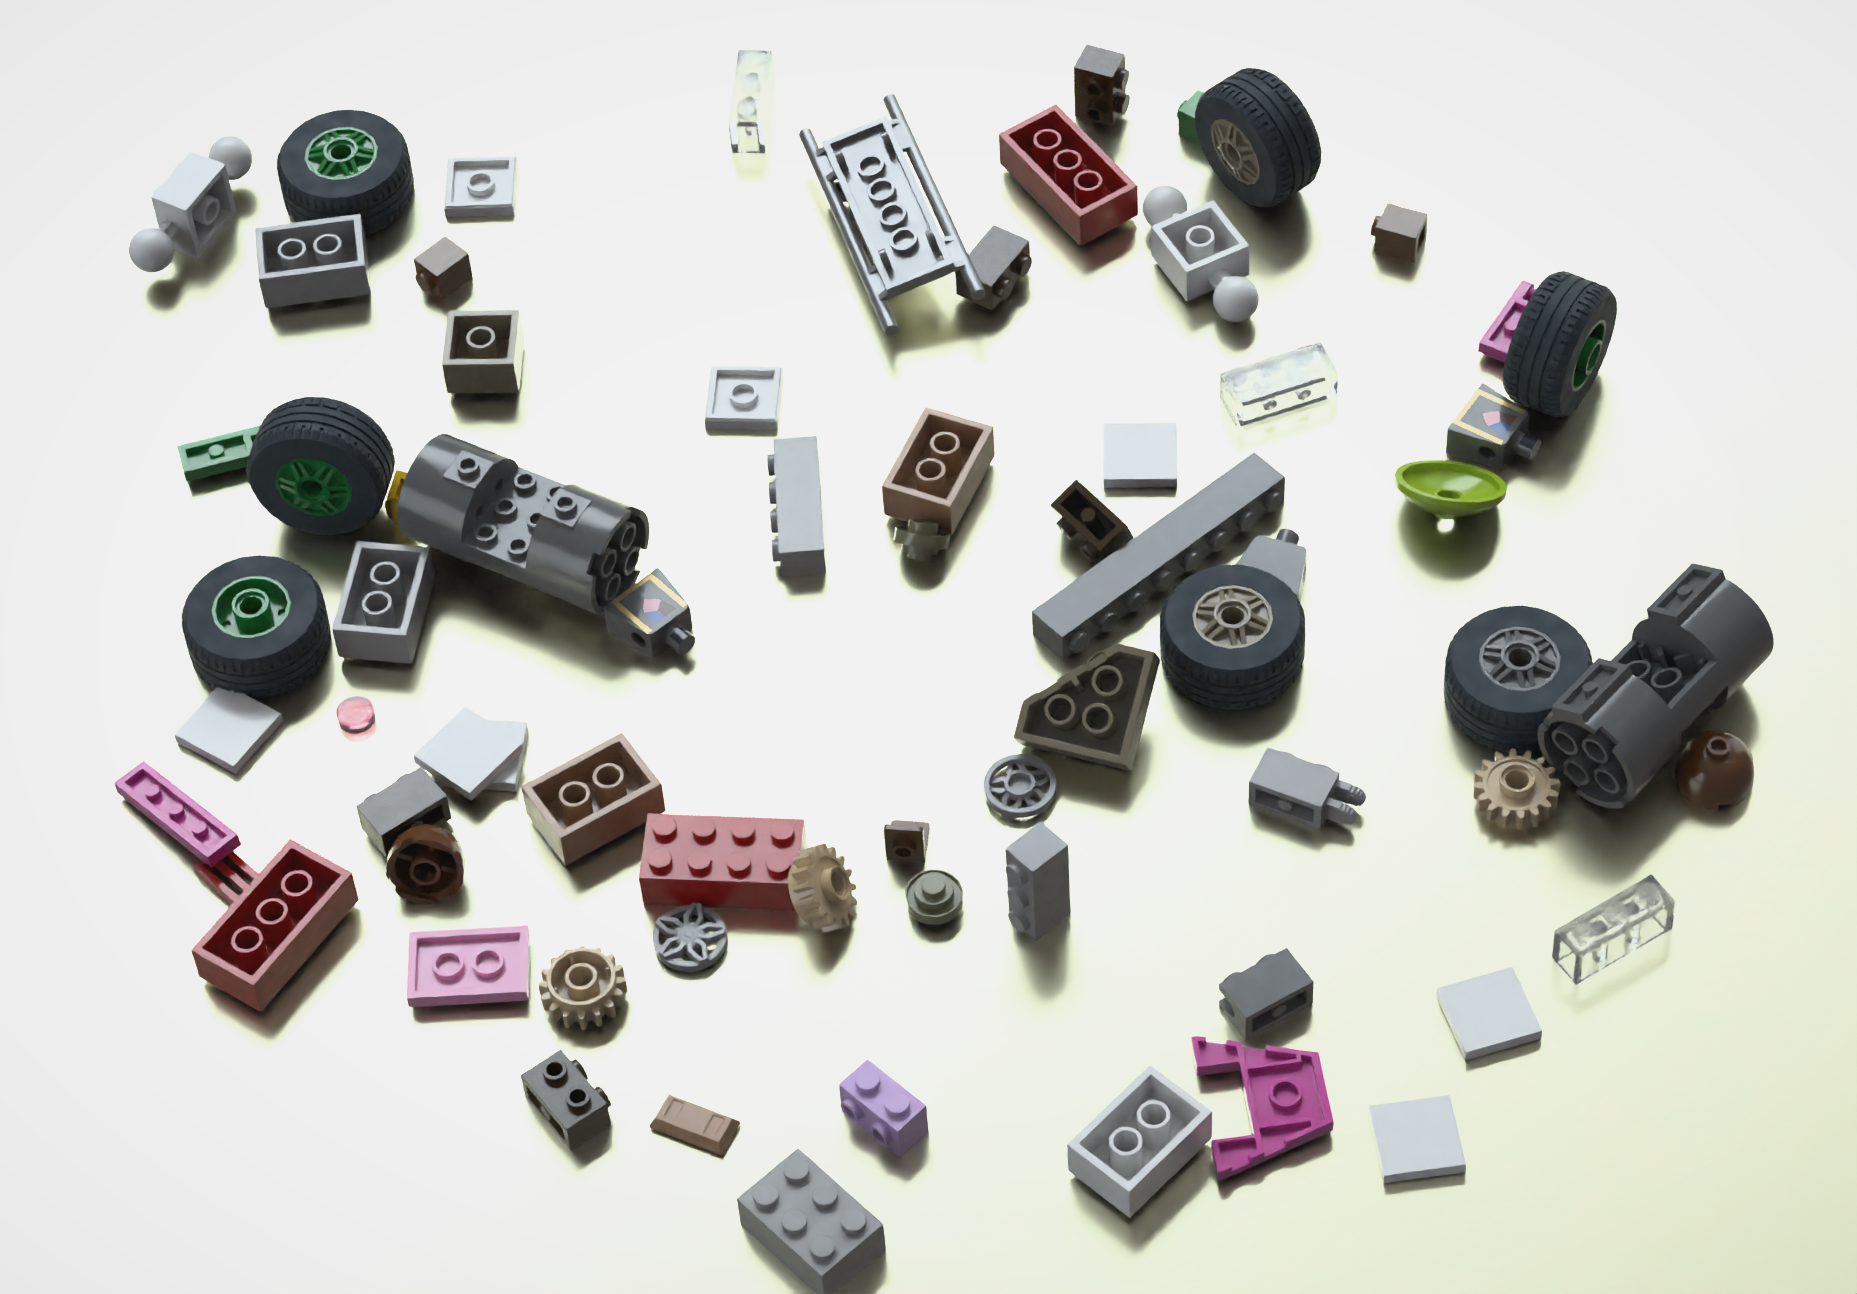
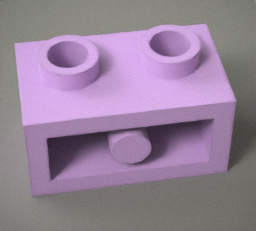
(883, 1108)

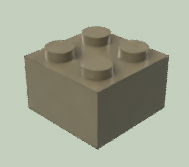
(483, 351)

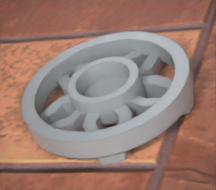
(1019, 786)
(689, 937)

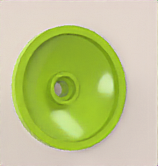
(1449, 487)

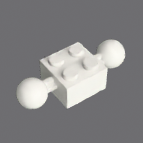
(192, 205)
(1200, 252)

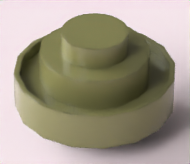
(921, 538)
(934, 897)

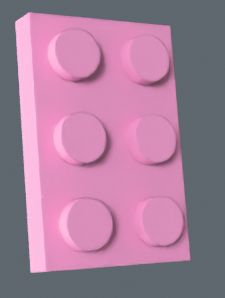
(468, 966)

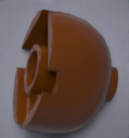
(1715, 770)
(426, 864)

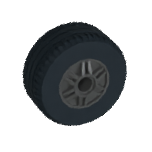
(1509, 672)

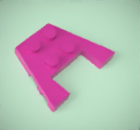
(1282, 1097)

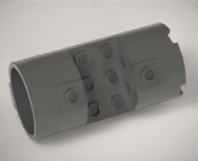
(521, 523)
(1630, 711)

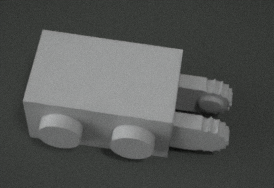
(1302, 790)

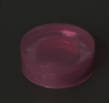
(355, 714)

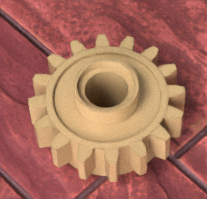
(1516, 790)
(822, 888)
(582, 986)

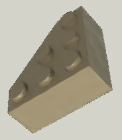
(1093, 709)

